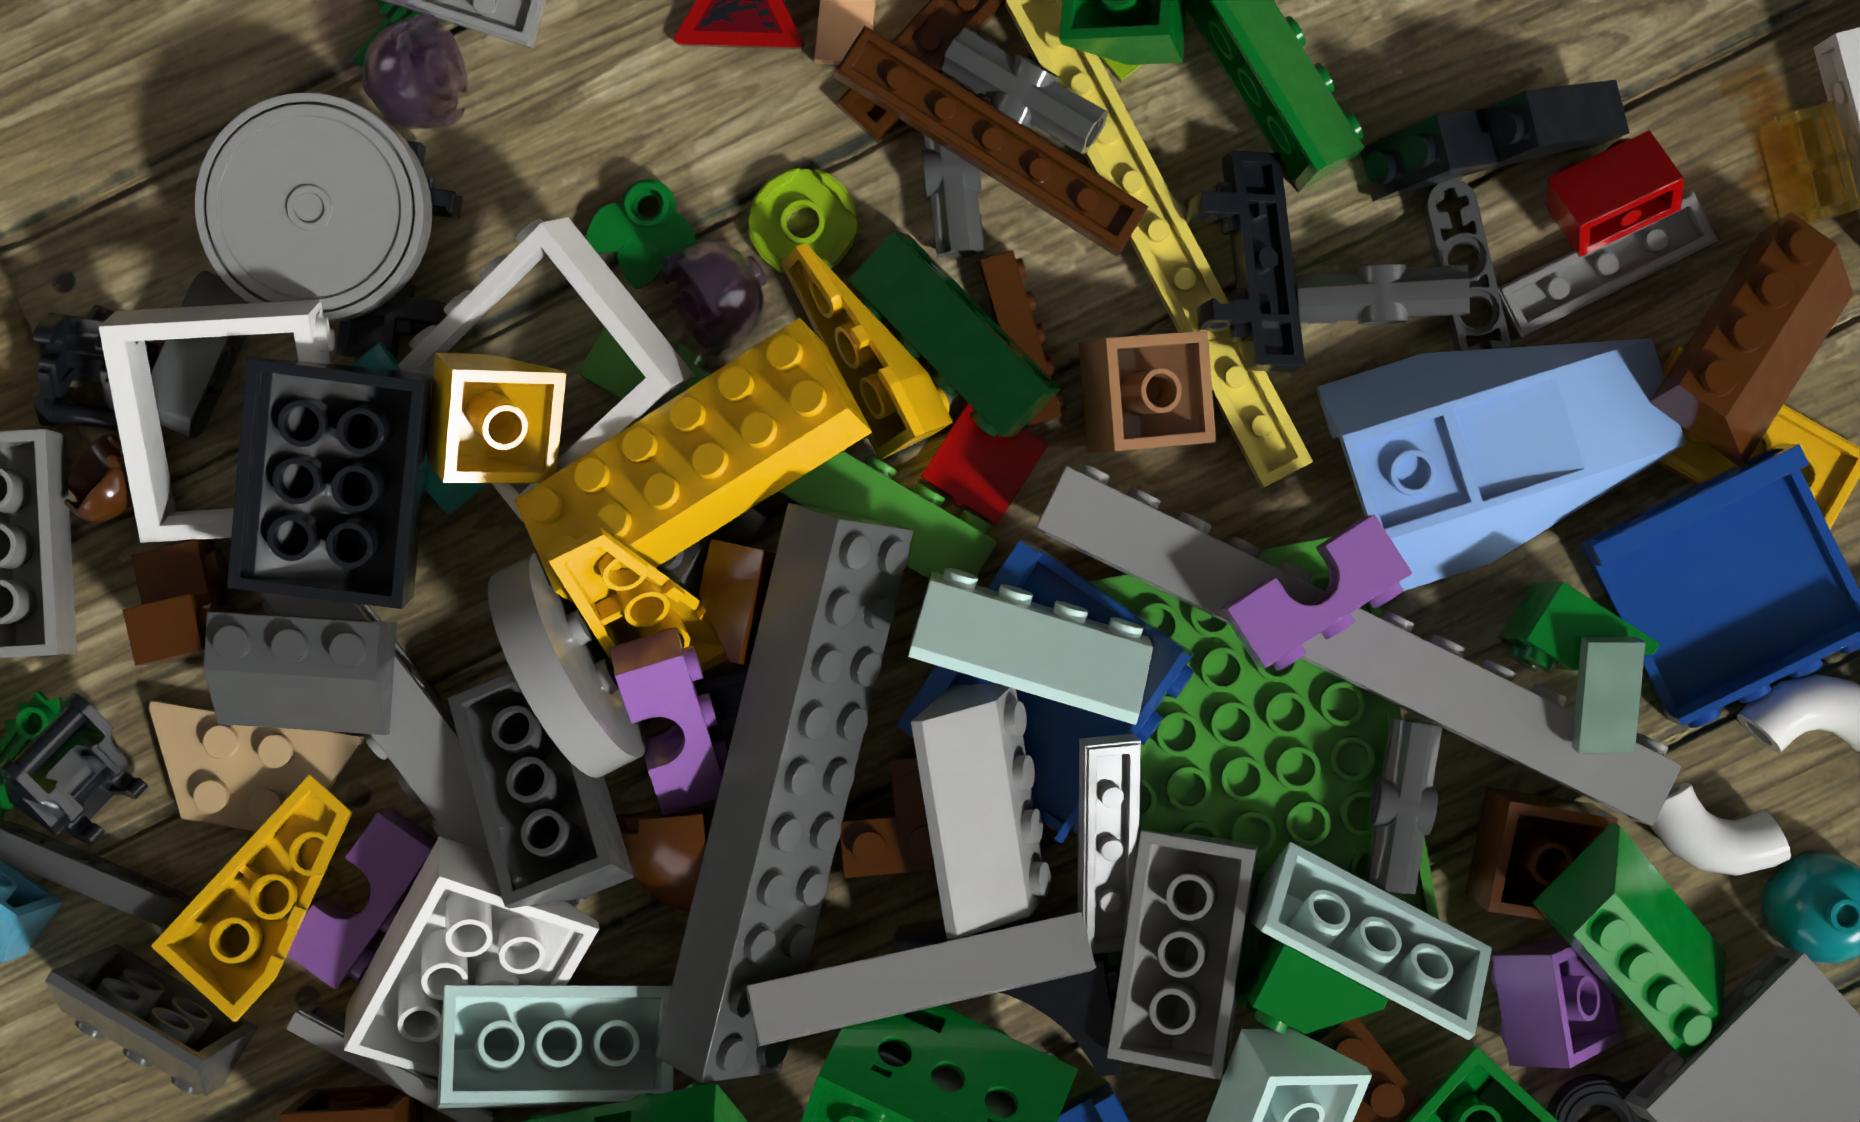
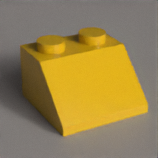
(494, 419)

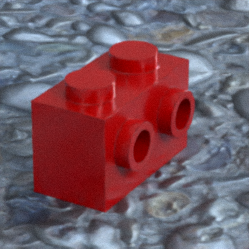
(1614, 193)

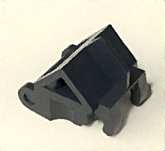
(71, 353)
(70, 772)

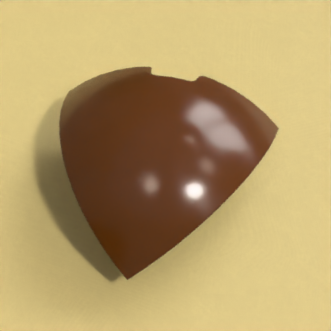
(666, 852)

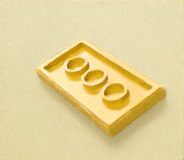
(1831, 458)

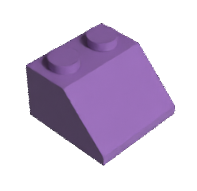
(1553, 1005)

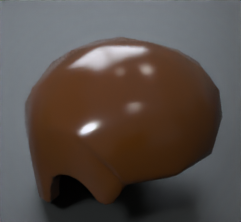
(100, 482)

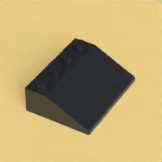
(330, 481)

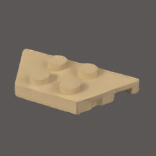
(241, 772)

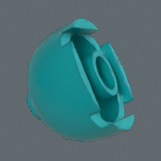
(1815, 907)

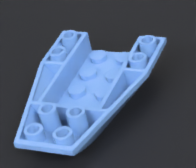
(1495, 443)

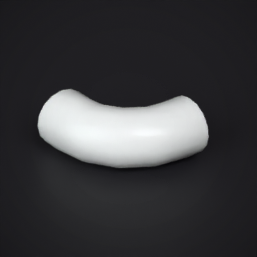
(1804, 706)
(1715, 842)

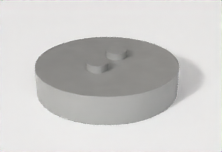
(313, 205)
(562, 670)

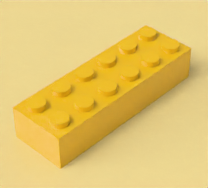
(702, 454)

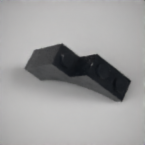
(1508, 132)
(1075, 1002)

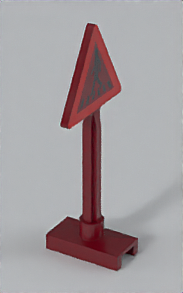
(739, 25)

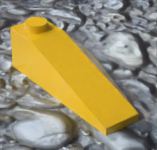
(879, 371)
(630, 598)
(250, 912)

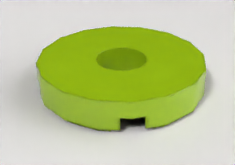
(803, 190)

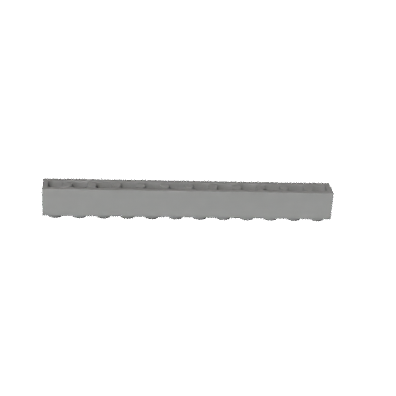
(1370, 653)

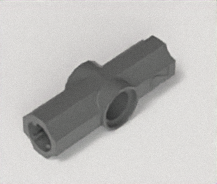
(1024, 90)
(953, 193)
(1384, 294)
(1403, 805)

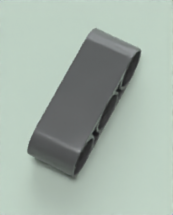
(195, 370)

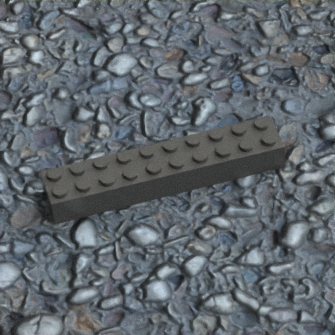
(784, 784)

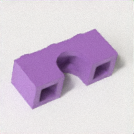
(1361, 570)
(658, 681)
(338, 941)

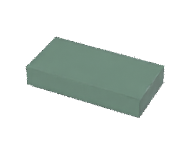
(1608, 695)

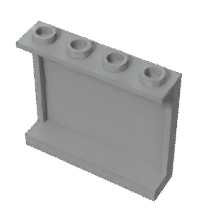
(1775, 1057)

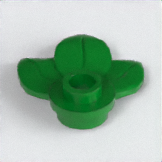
(638, 239)

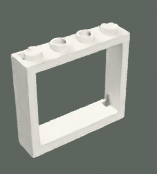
(604, 295)
(136, 408)

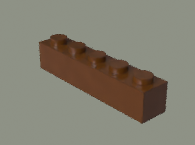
(1013, 313)

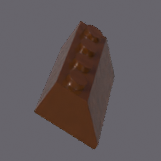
(1757, 338)

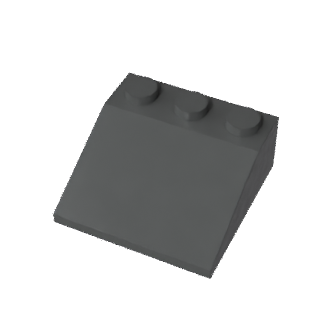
(151, 1017)

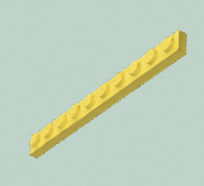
(1168, 249)

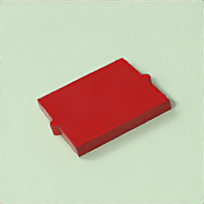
(982, 468)

